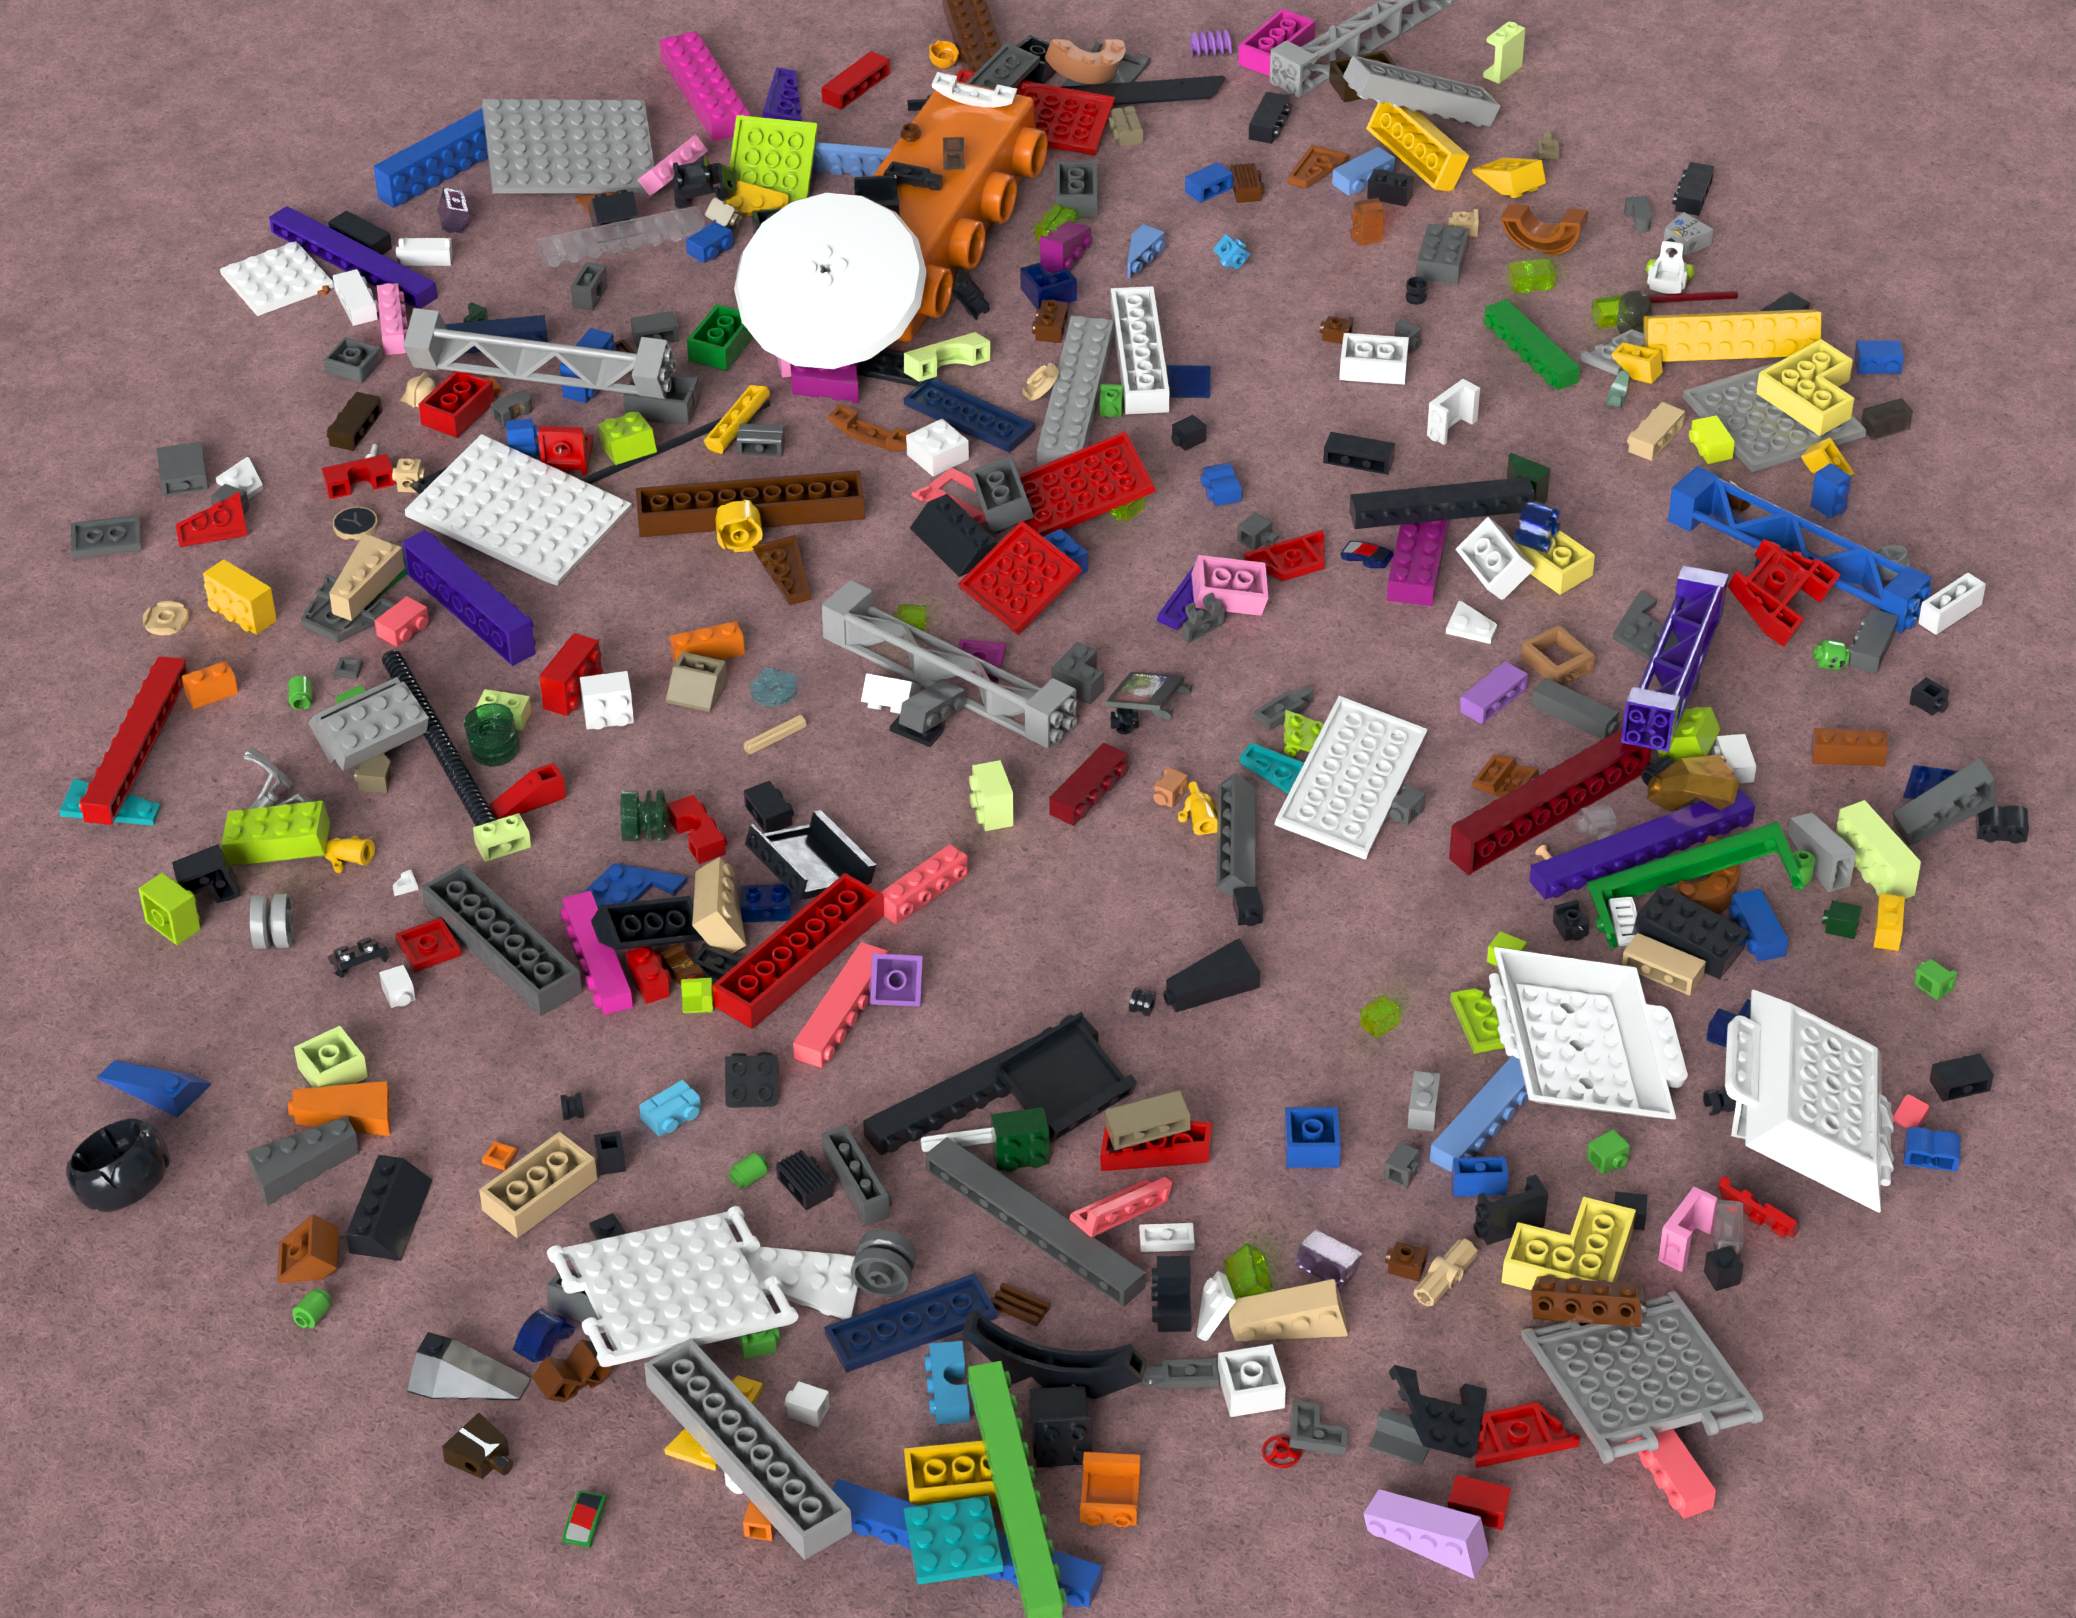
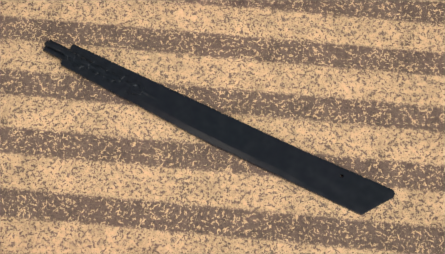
(1141, 92)

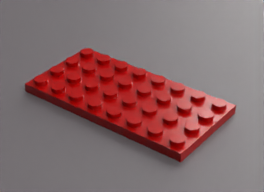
(1068, 116)

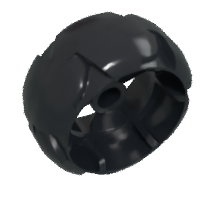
(118, 1165)

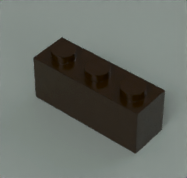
(354, 421)

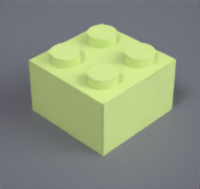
(991, 795)
(331, 1060)

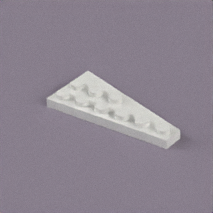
(809, 1278)

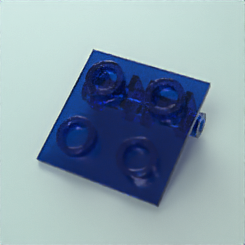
(1924, 778)

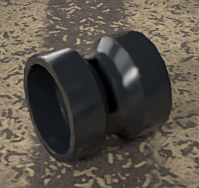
(1416, 290)
(1719, 1101)

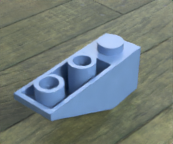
(1144, 245)

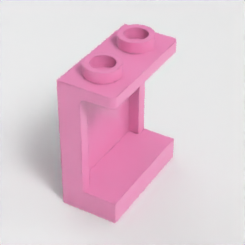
(1694, 1212)

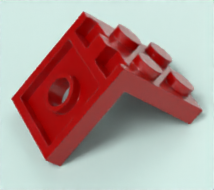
(565, 448)

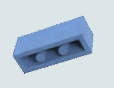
(1355, 174)

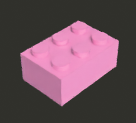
(1237, 583)

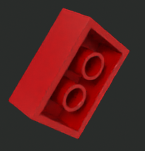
(456, 403)
(561, 677)

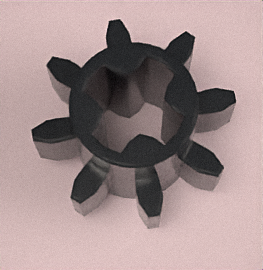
(1124, 720)

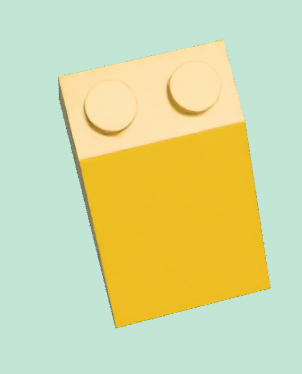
(1512, 175)

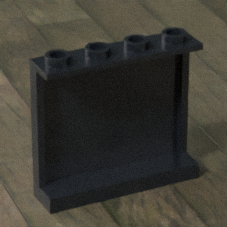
(810, 855)
(1064, 1075)

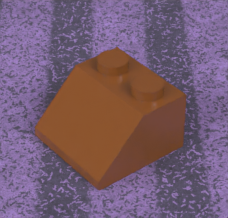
(308, 1251)

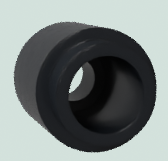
(1655, 768)

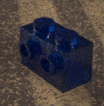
(766, 903)

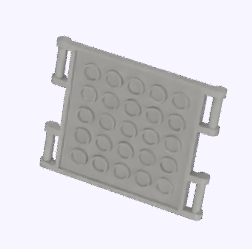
(1642, 1378)

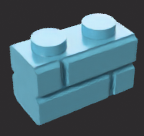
(670, 1108)

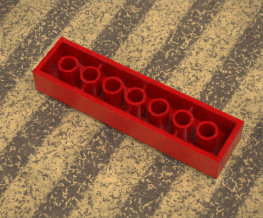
(798, 950)

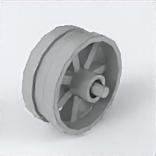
(1895, 553)

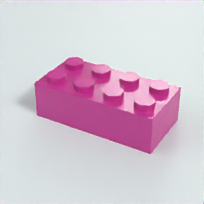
(1283, 26)

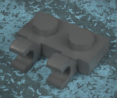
(1203, 622)

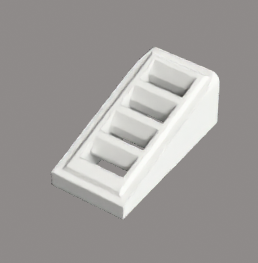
(1624, 908)

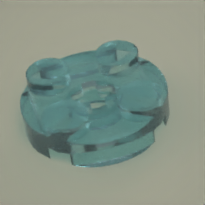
(769, 678)

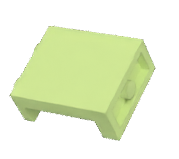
(1508, 52)

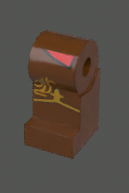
(680, 965)

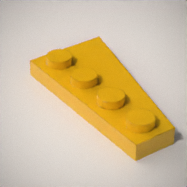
(688, 1449)

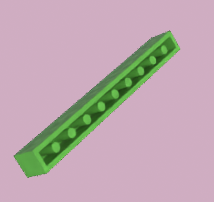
(1015, 1492)

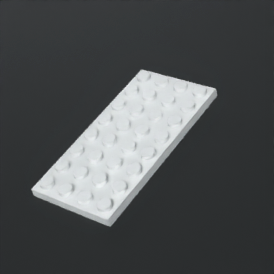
(1351, 777)

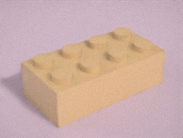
(538, 1184)

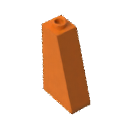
(363, 1103)

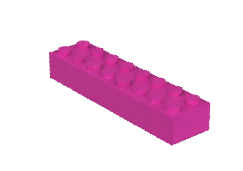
(702, 84)

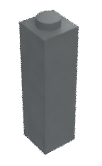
(1575, 709)

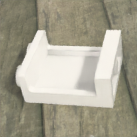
(1450, 407)

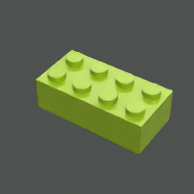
(276, 833)

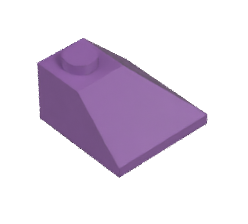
(895, 980)

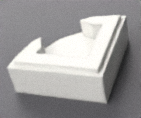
(405, 883)

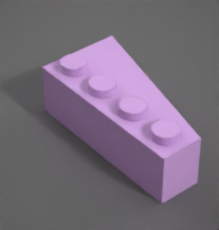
(1429, 1530)

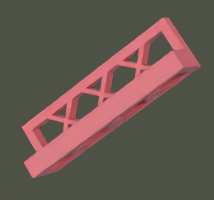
(1122, 1206)

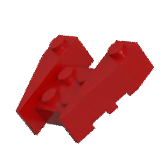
(1776, 584)

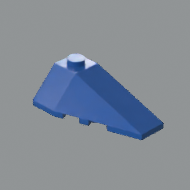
(160, 1087)

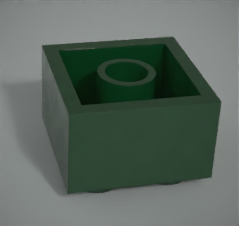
(1020, 1139)

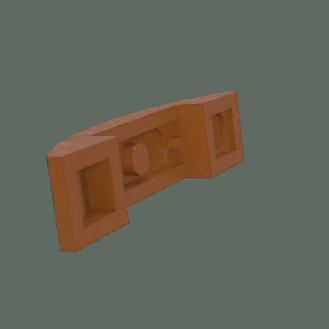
(849, 423)

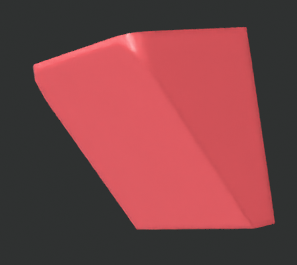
(1911, 1112)

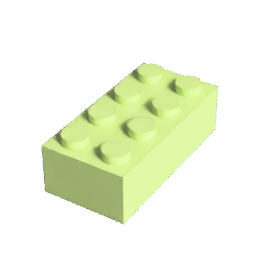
(1879, 851)

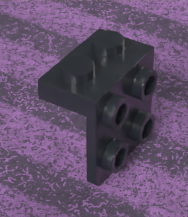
(751, 1080)

